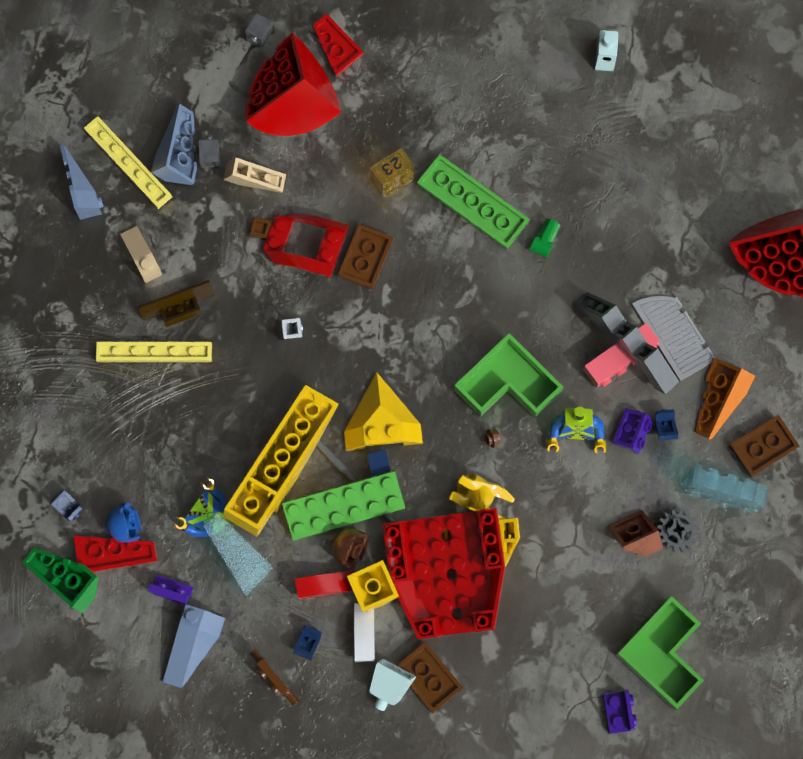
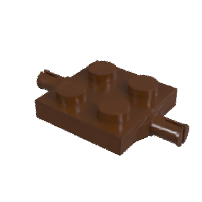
(277, 685)

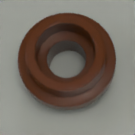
(492, 438)

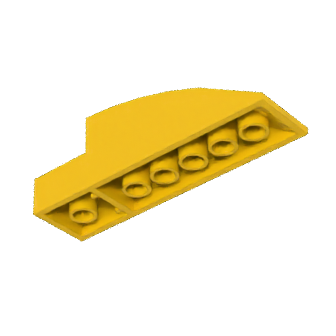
(280, 461)

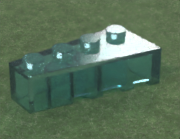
(726, 489)
(240, 558)

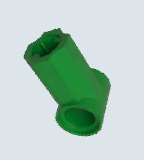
(544, 241)

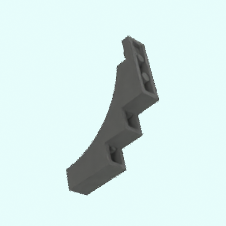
(629, 338)

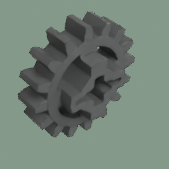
(675, 522)

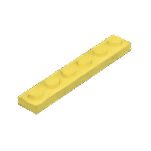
(128, 162)
(154, 352)

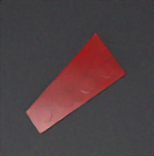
(109, 554)

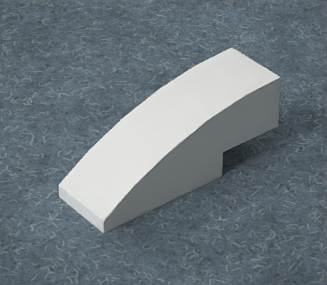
(363, 635)

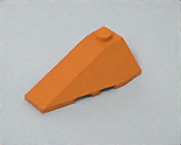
(724, 392)

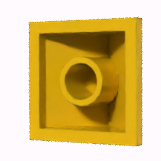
(373, 586)

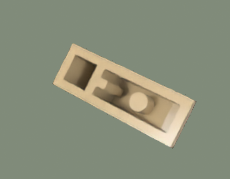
(253, 175)
(141, 254)

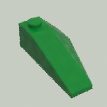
(68, 579)

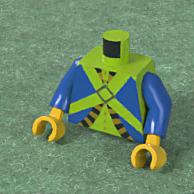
(577, 424)
(207, 504)

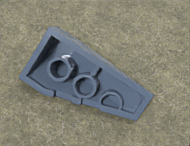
(176, 151)
(83, 195)
(193, 640)

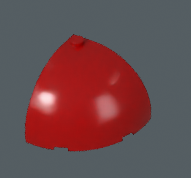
(291, 92)
(774, 252)

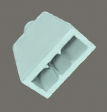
(606, 47)
(389, 684)

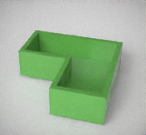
(512, 370)
(653, 654)

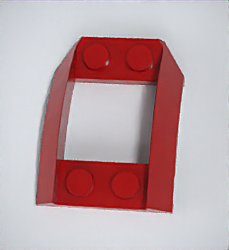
(328, 250)

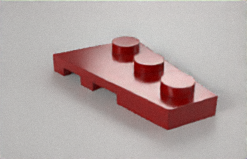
(337, 45)

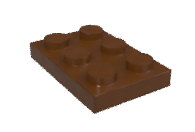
(365, 257)
(764, 446)
(433, 680)

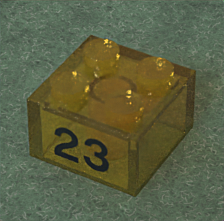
(392, 173)

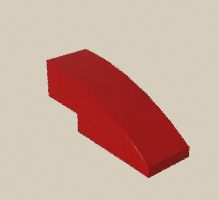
(323, 585)

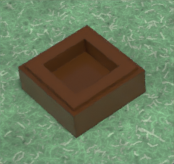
(260, 228)

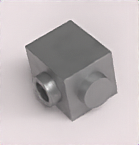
(259, 30)
(209, 153)
(289, 328)

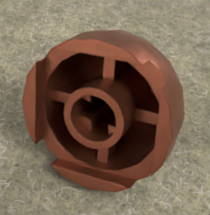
(349, 546)

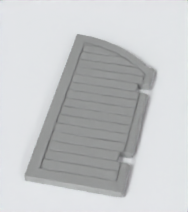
(677, 334)

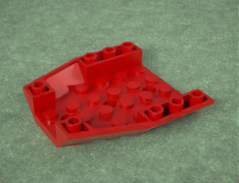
(421, 564)

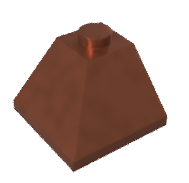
(637, 534)

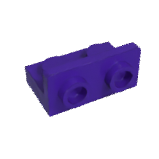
(633, 430)
(171, 590)
(619, 712)

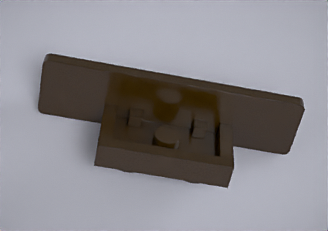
(178, 305)

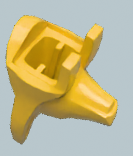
(478, 493)

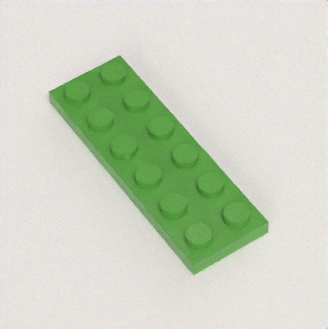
(473, 201)
(343, 505)

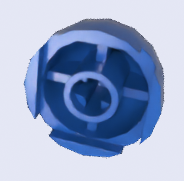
(123, 523)

